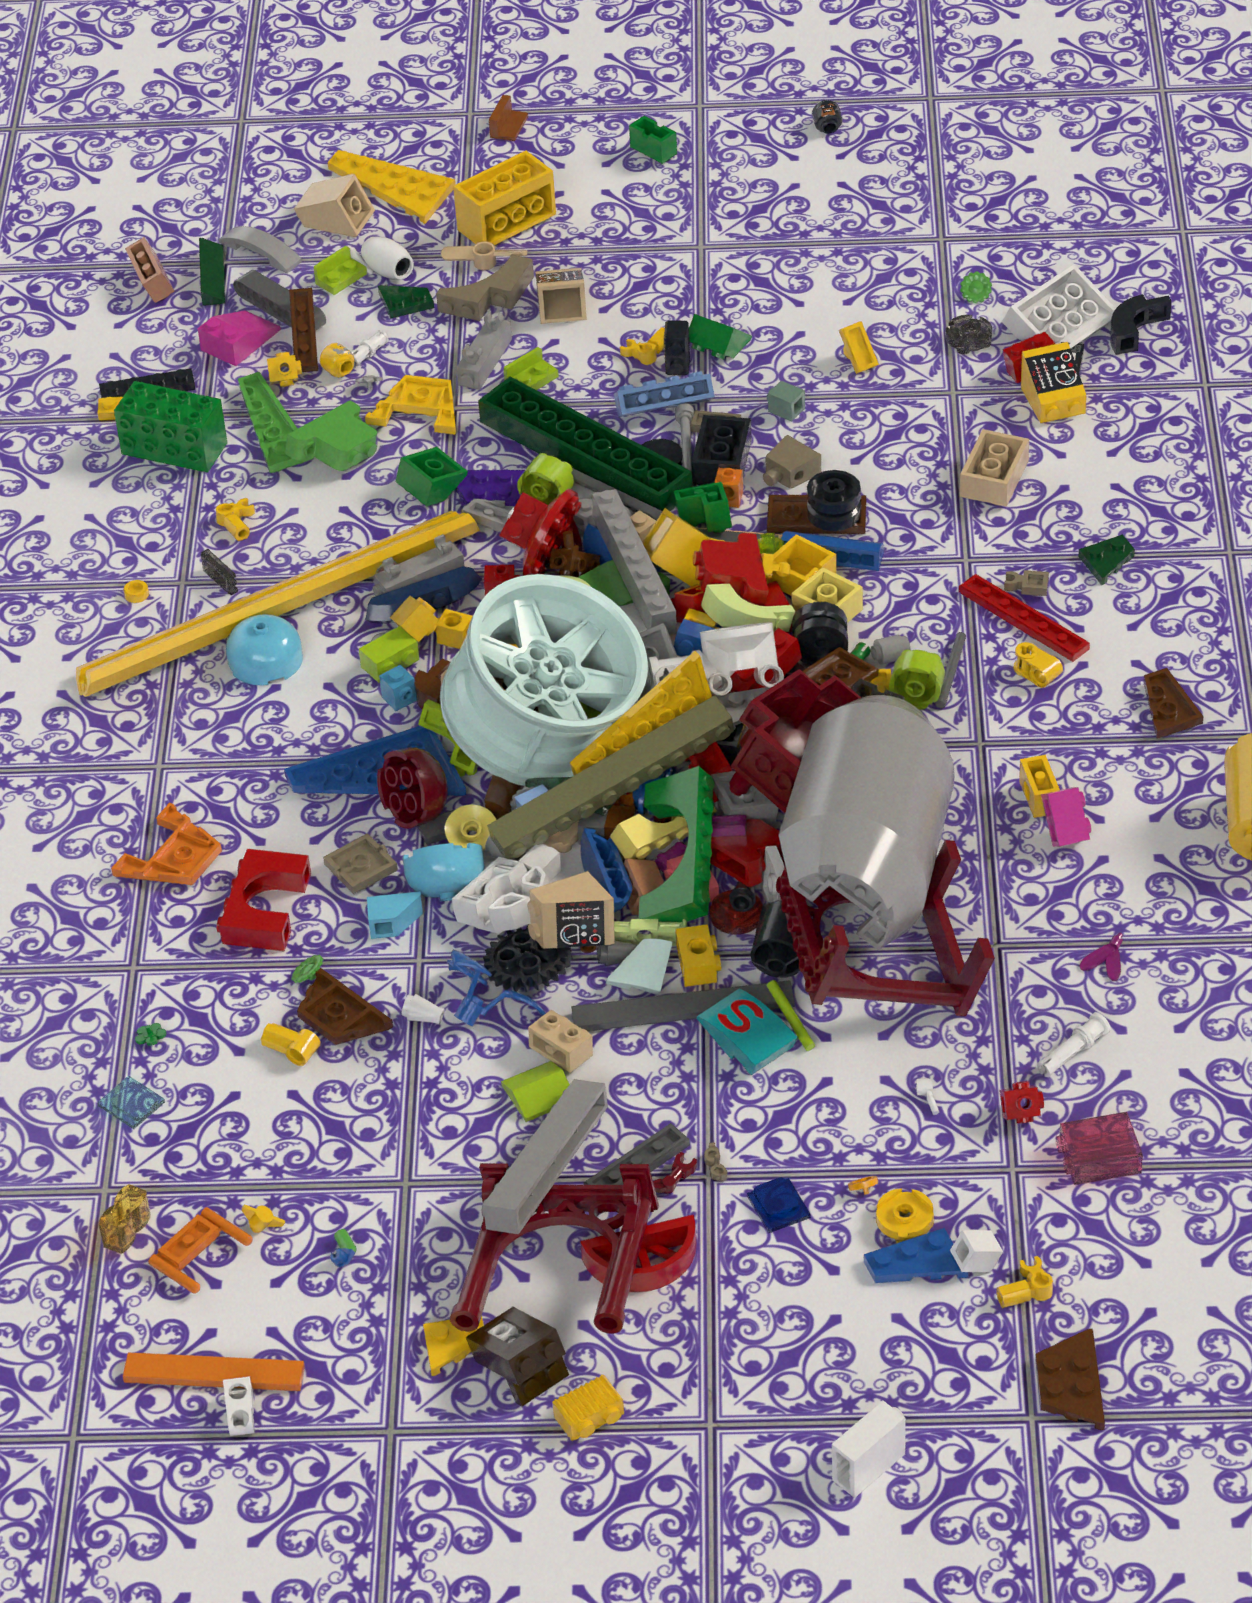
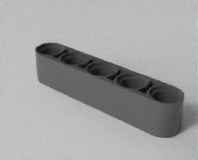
(270, 297)

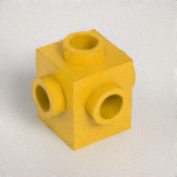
(284, 378)

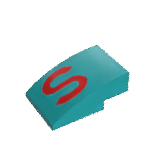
(747, 1030)

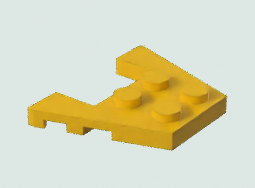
(418, 396)

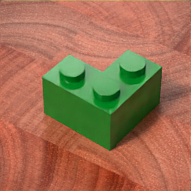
(704, 505)

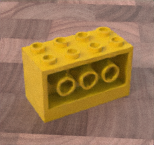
(505, 199)

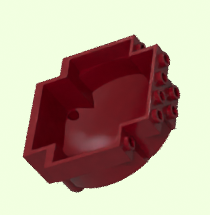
(778, 733)

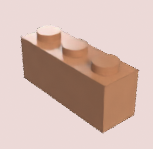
(149, 270)

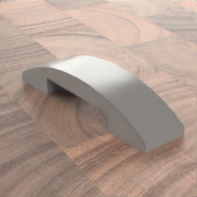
(263, 243)

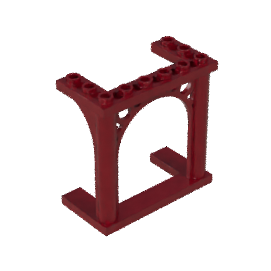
(830, 976)

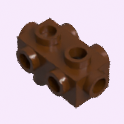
(570, 560)

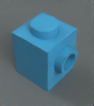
(398, 687)

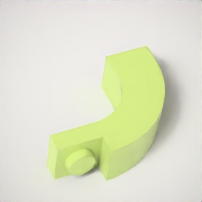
(730, 610)

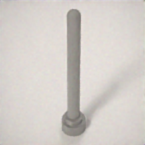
(683, 415)

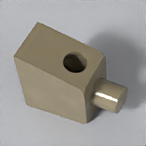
(791, 463)

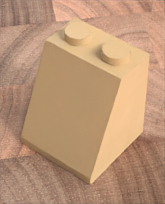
(335, 206)

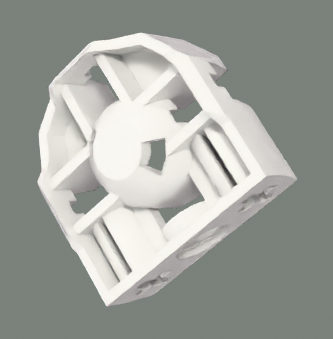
(504, 899)

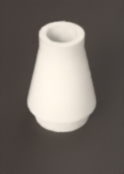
(421, 1010)

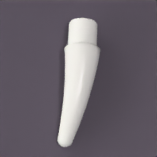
(356, 256)

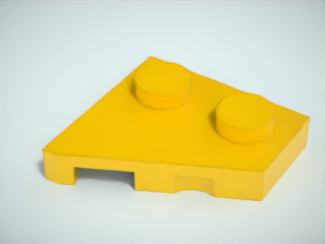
(445, 1344)

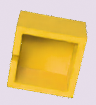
(804, 560)

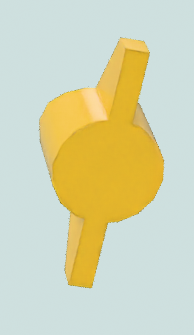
(261, 1218)

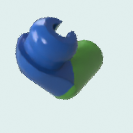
(346, 1251)

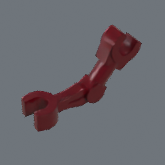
(679, 1171)

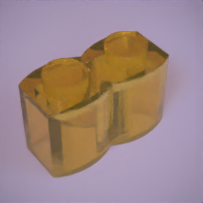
(124, 1218)

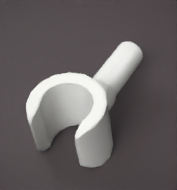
(925, 1087)

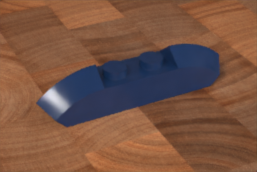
(436, 590)

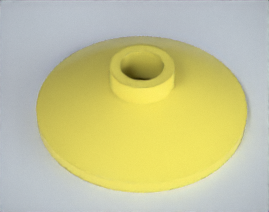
(466, 819)

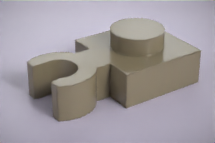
(1031, 582)

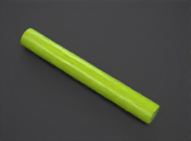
(790, 1015)

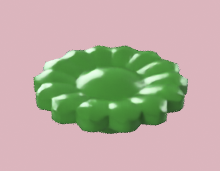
(976, 287)
(307, 969)

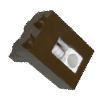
(520, 1351)

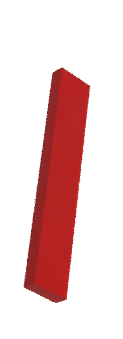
(1024, 617)

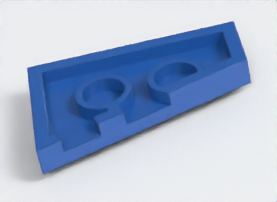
(914, 1258)

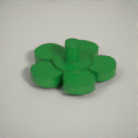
(150, 1034)

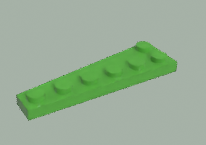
(269, 421)

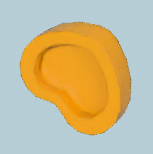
(863, 1183)

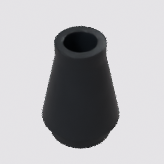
(742, 897)

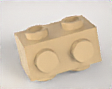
(560, 1041)

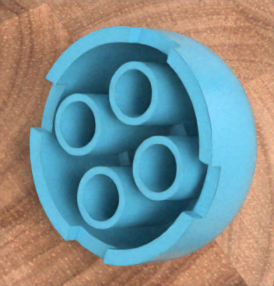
(264, 649)
(443, 869)

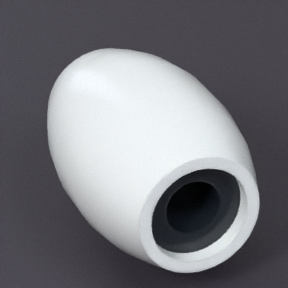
(387, 258)

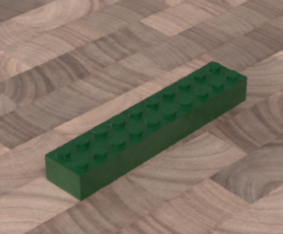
(583, 443)

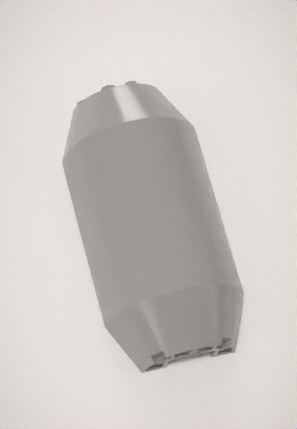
(869, 812)

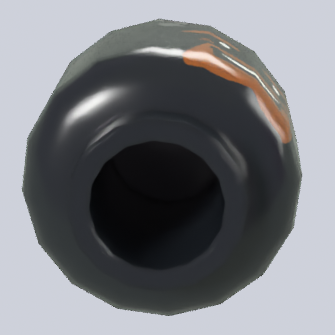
(827, 116)

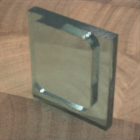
(131, 1102)

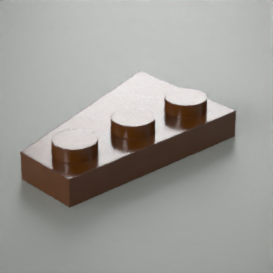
(1169, 704)

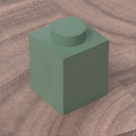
(786, 400)

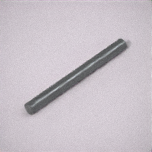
(951, 669)

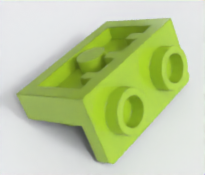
(338, 271)
(531, 369)

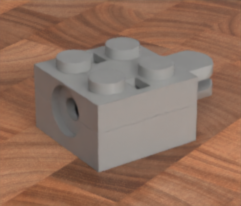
(751, 804)

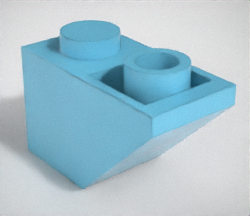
(393, 913)

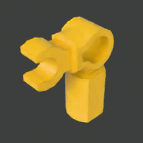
(645, 351)
(229, 517)
(1038, 1286)

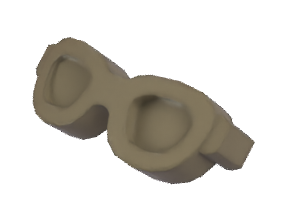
(712, 1159)

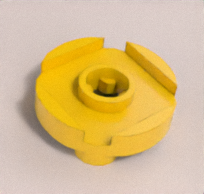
(904, 1228)

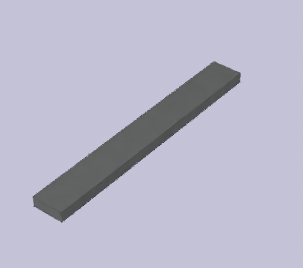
(665, 1007)

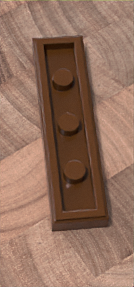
(303, 328)

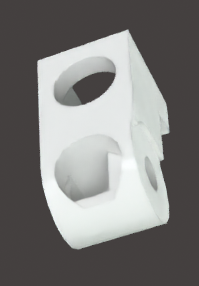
(239, 1406)

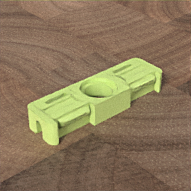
(628, 931)

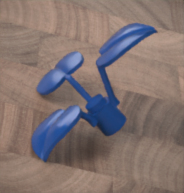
(471, 1005)

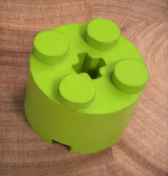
(546, 478)
(918, 677)

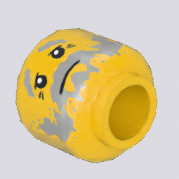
(337, 360)

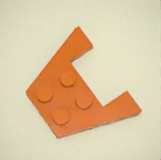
(179, 859)

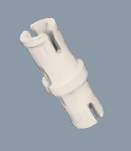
(368, 347)

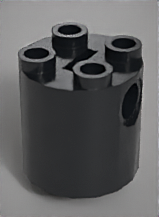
(773, 943)

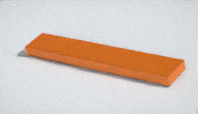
(211, 1371)

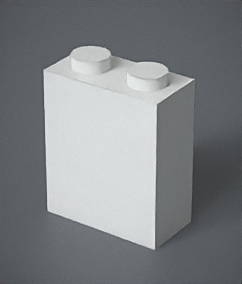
(868, 1448)

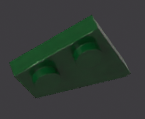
(405, 300)

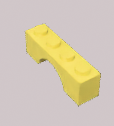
(640, 836)

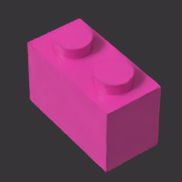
(1066, 816)

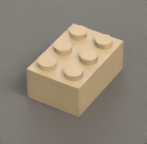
(994, 467)

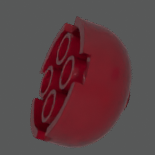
(425, 786)

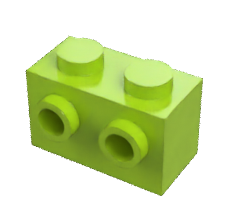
(388, 652)

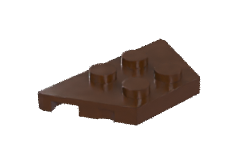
(339, 1011)
(1071, 1380)

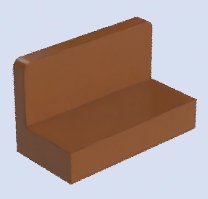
(505, 122)

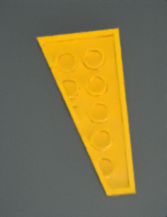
(396, 184)
(670, 698)

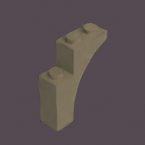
(498, 289)

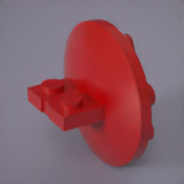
(540, 527)

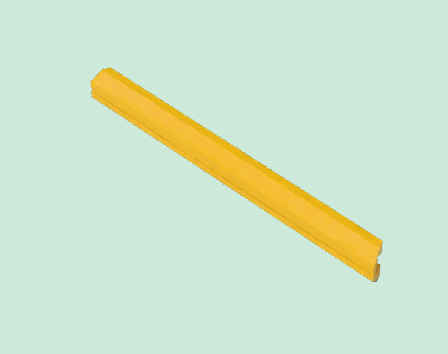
(271, 601)

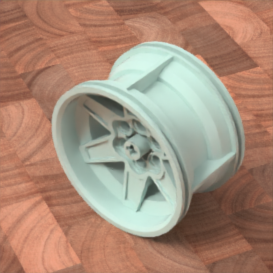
(568, 651)

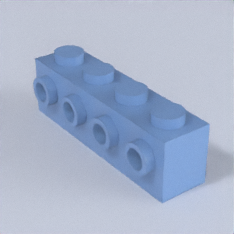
(663, 395)

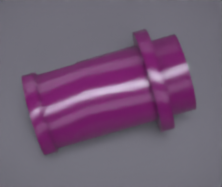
(675, 851)

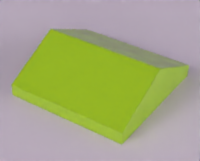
(536, 1089)

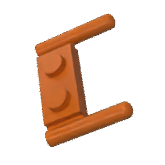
(190, 1243)

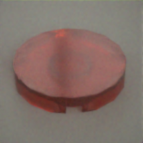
(732, 921)

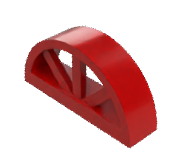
(657, 1239)

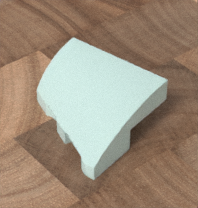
(643, 967)

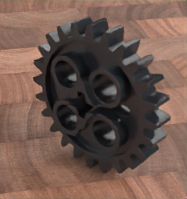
(524, 962)

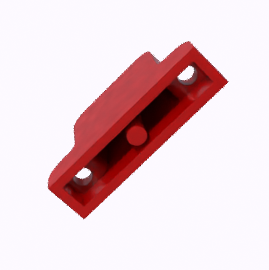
(733, 564)
(744, 854)

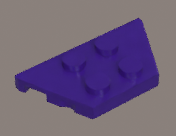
(490, 486)

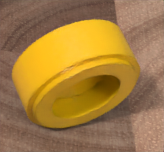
(136, 591)

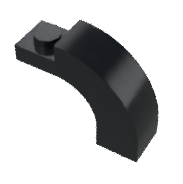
(1132, 315)

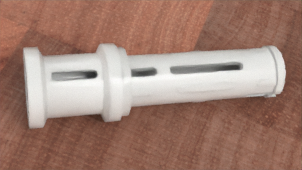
(1082, 1038)

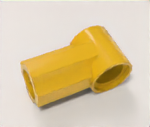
(295, 1045)

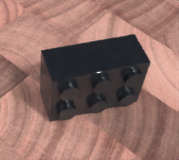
(720, 444)

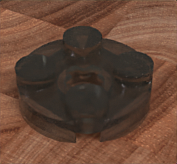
(978, 338)

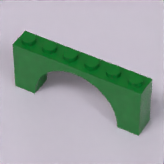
(687, 889)

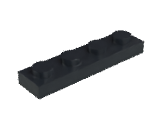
(179, 380)

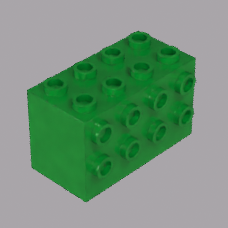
(170, 426)

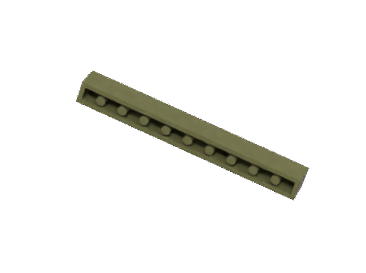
(611, 778)

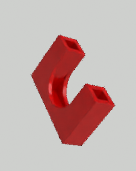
(259, 873)

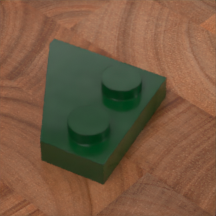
(1107, 557)

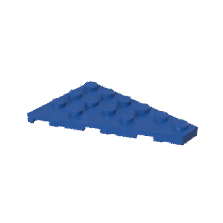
(357, 767)

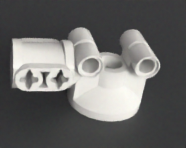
(728, 651)

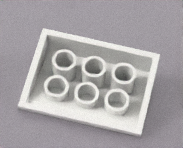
(1063, 307)

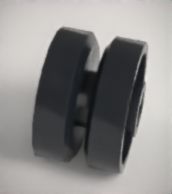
(833, 500)
(819, 630)

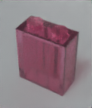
(1099, 1148)

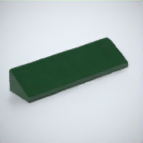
(211, 272)

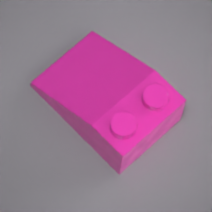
(235, 335)

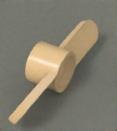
(482, 254)

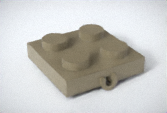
(360, 863)

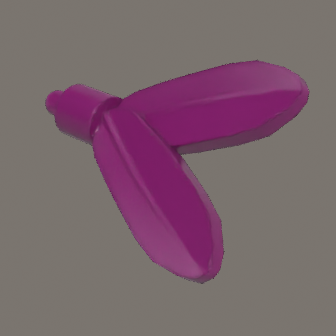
(1106, 953)

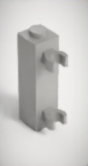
(484, 351)
(426, 565)

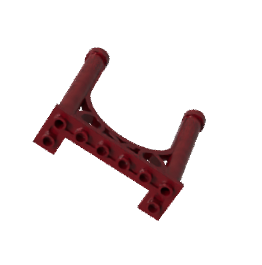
(567, 1207)

